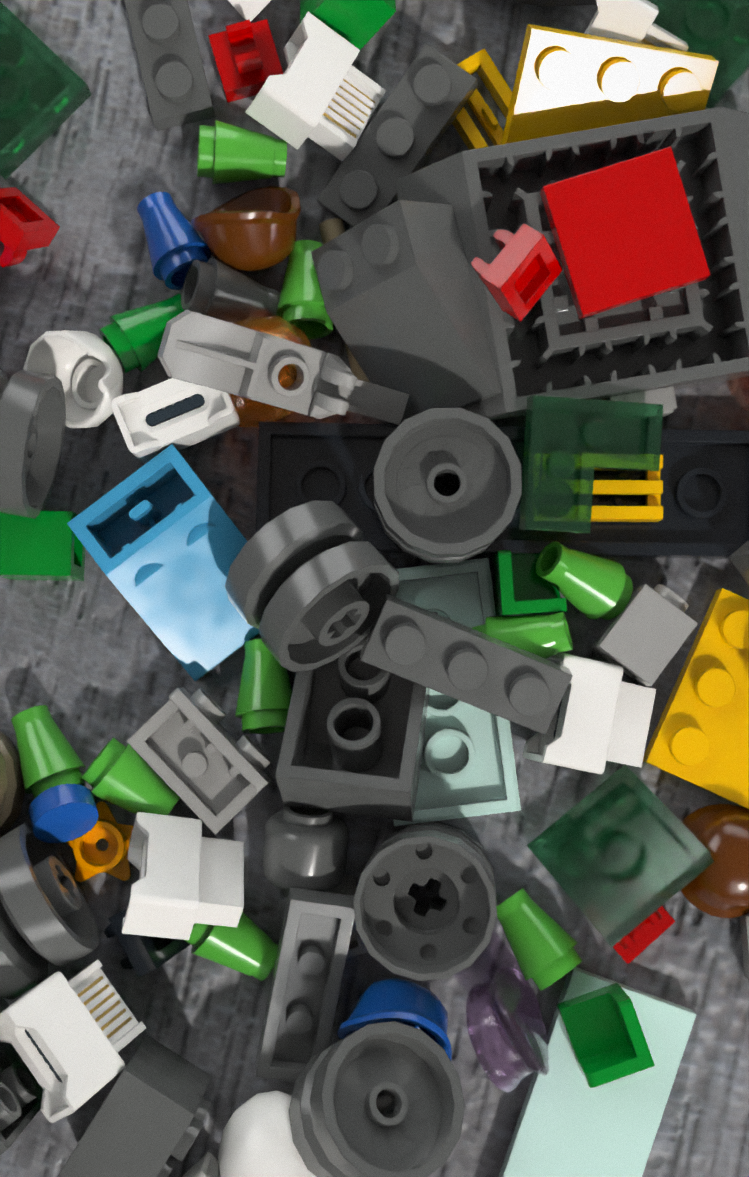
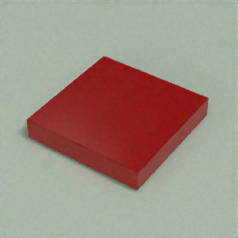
(624, 232)

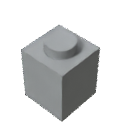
(645, 633)

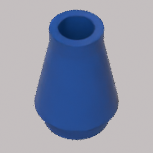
(170, 239)

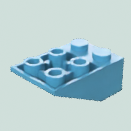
(170, 558)

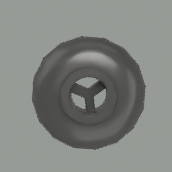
(305, 849)

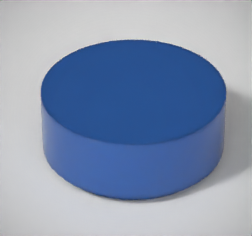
(63, 813)

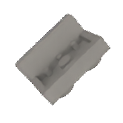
(201, 757)

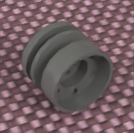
(432, 937)

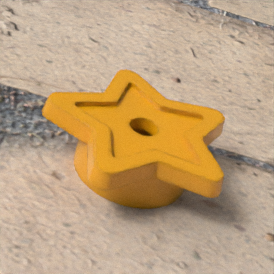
(111, 861)

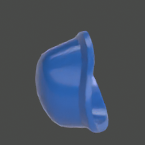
(400, 1002)

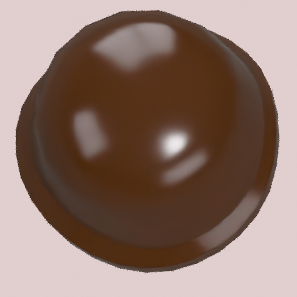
(252, 228)
(724, 885)

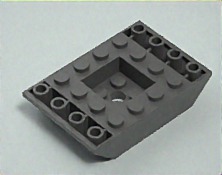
(654, 343)

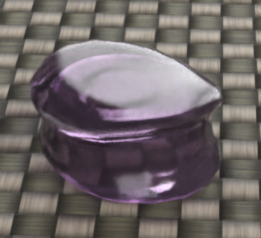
(507, 1028)

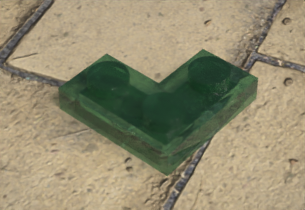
(565, 445)

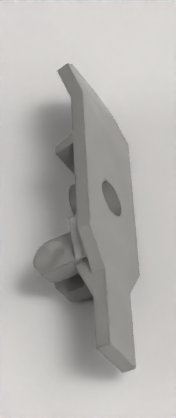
(249, 362)

